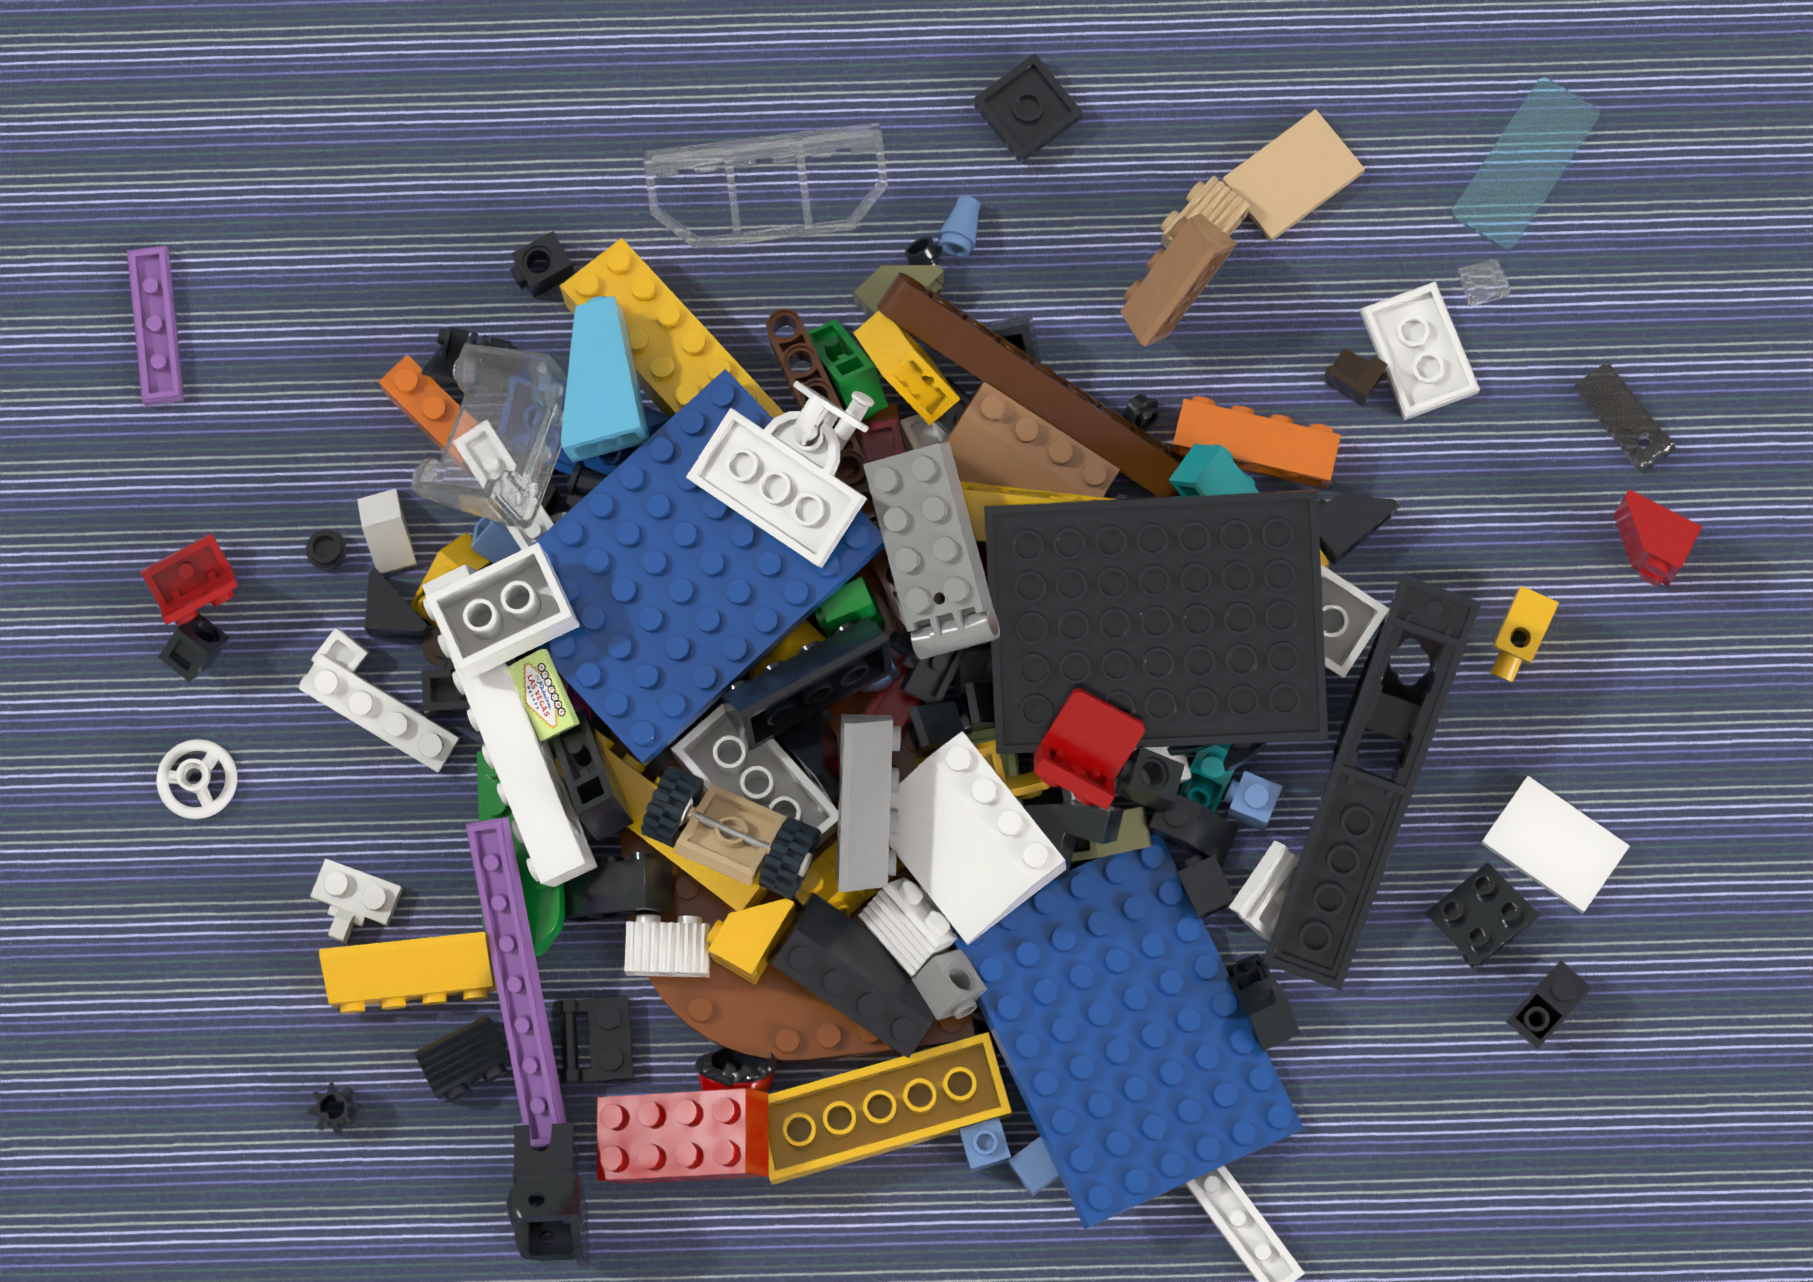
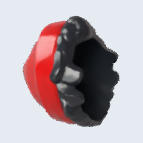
(735, 1071)

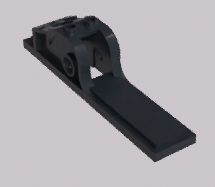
(1362, 809)

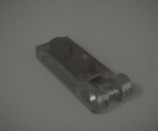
(1623, 416)

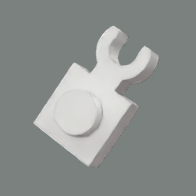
(342, 650)

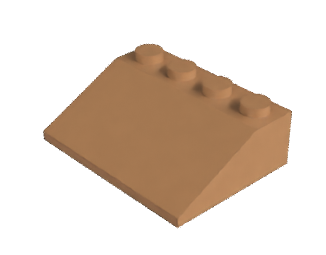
(1012, 447)

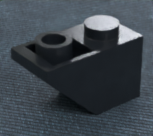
(1262, 1002)
(1549, 1004)

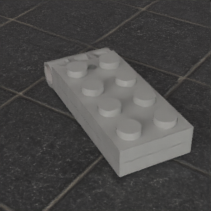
(932, 550)

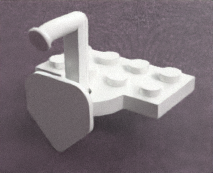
(787, 472)

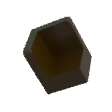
(1355, 376)

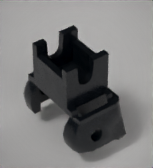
(554, 1181)

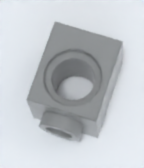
(949, 985)

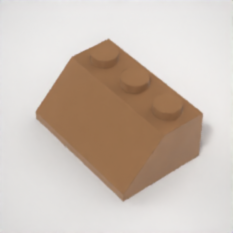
(1175, 278)

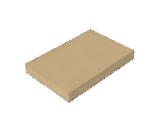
(1294, 175)

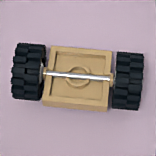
(730, 833)

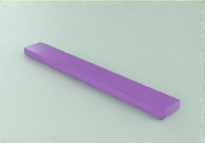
(516, 977)

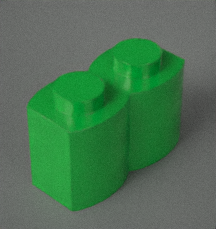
(849, 603)

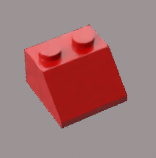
(1654, 537)

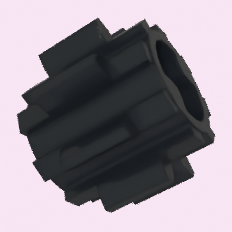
(343, 1098)

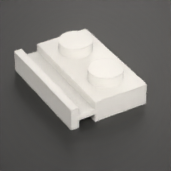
(1265, 890)

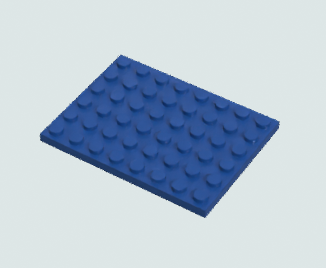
(677, 584)
(1126, 1034)

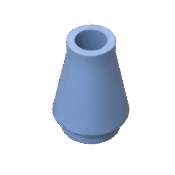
(960, 228)

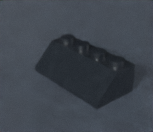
(808, 682)
(852, 974)

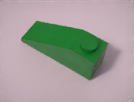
(847, 366)

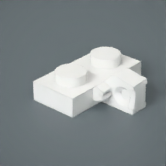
(354, 898)

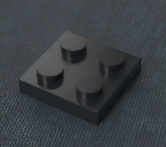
(1027, 108)

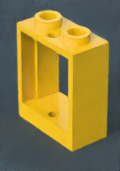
(906, 367)

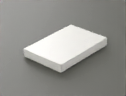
(1421, 350)
(1555, 844)

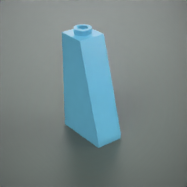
(602, 384)

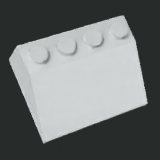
(969, 839)

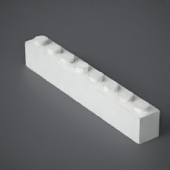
(523, 764)

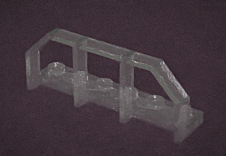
(745, 154)

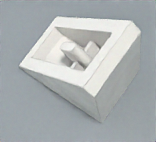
(386, 532)

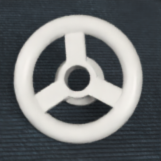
(167, 776)

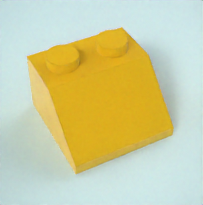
(749, 937)

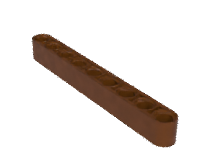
(799, 348)
(1030, 384)

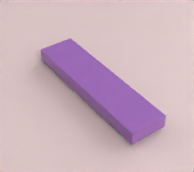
(155, 325)

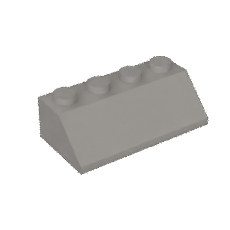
(864, 801)

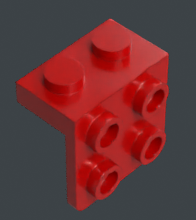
(190, 580)
(1087, 748)

